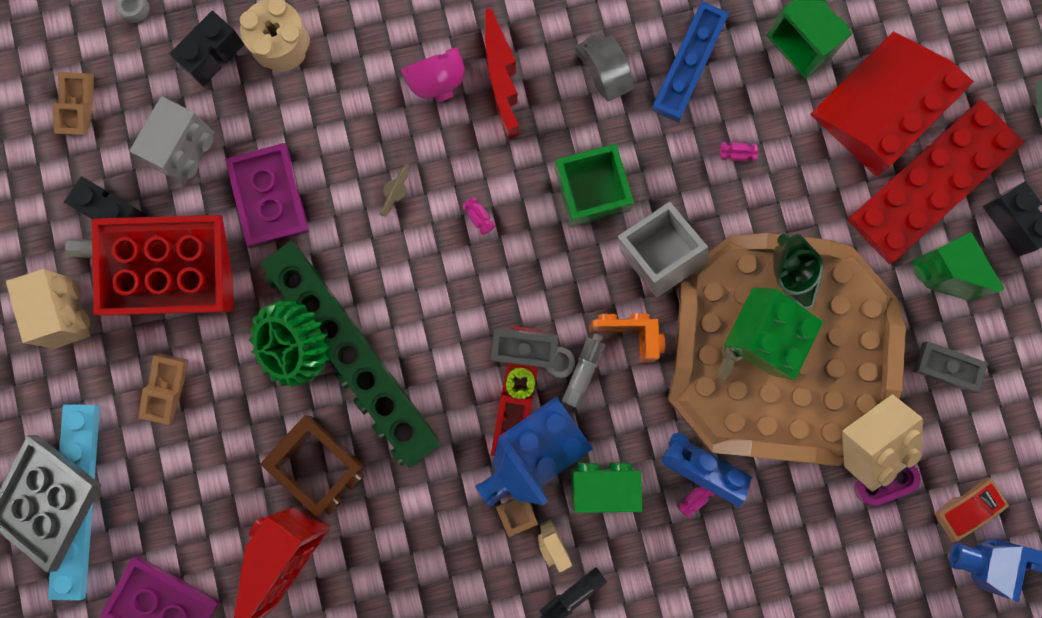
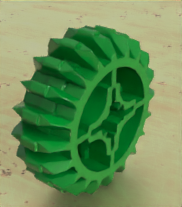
(288, 343)

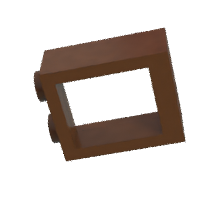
(289, 445)

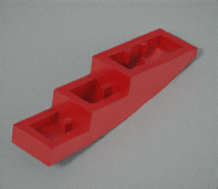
(500, 67)
(512, 409)

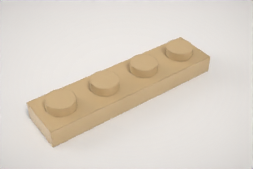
(553, 547)

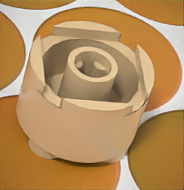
(274, 35)

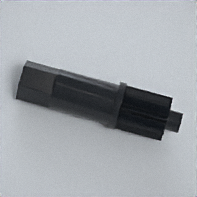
(574, 596)

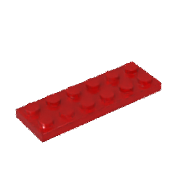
(935, 181)

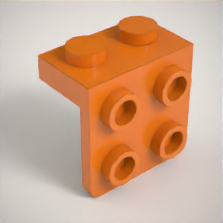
(650, 341)

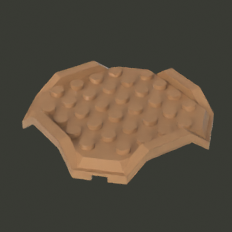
(844, 376)

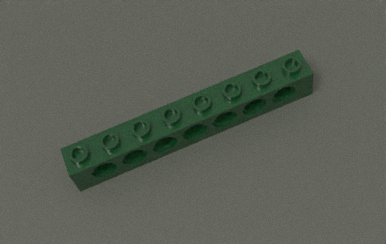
(291, 261)

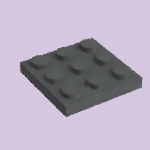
(44, 502)

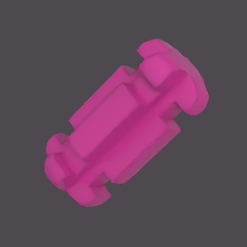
(738, 151)
(478, 216)
(694, 501)

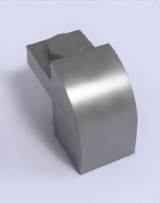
(607, 65)

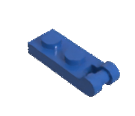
(706, 470)

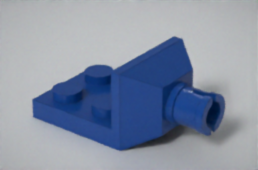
(534, 454)
(997, 565)

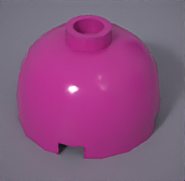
(435, 75)

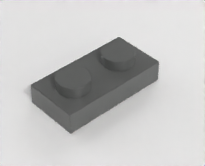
(524, 347)
(950, 367)

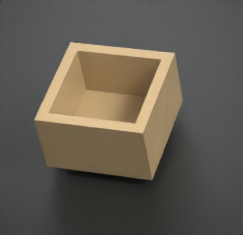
(48, 309)
(883, 443)

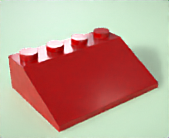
(890, 101)
(161, 266)
(275, 558)

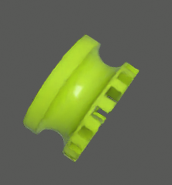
(520, 392)

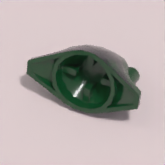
(797, 269)

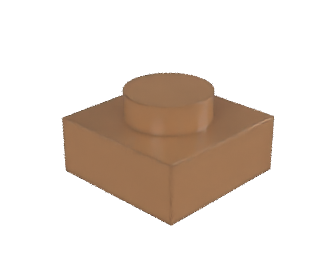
(516, 516)

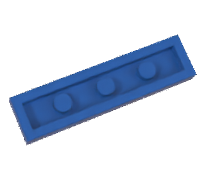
(690, 61)

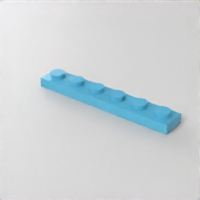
(79, 445)

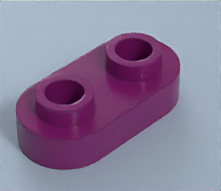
(894, 490)

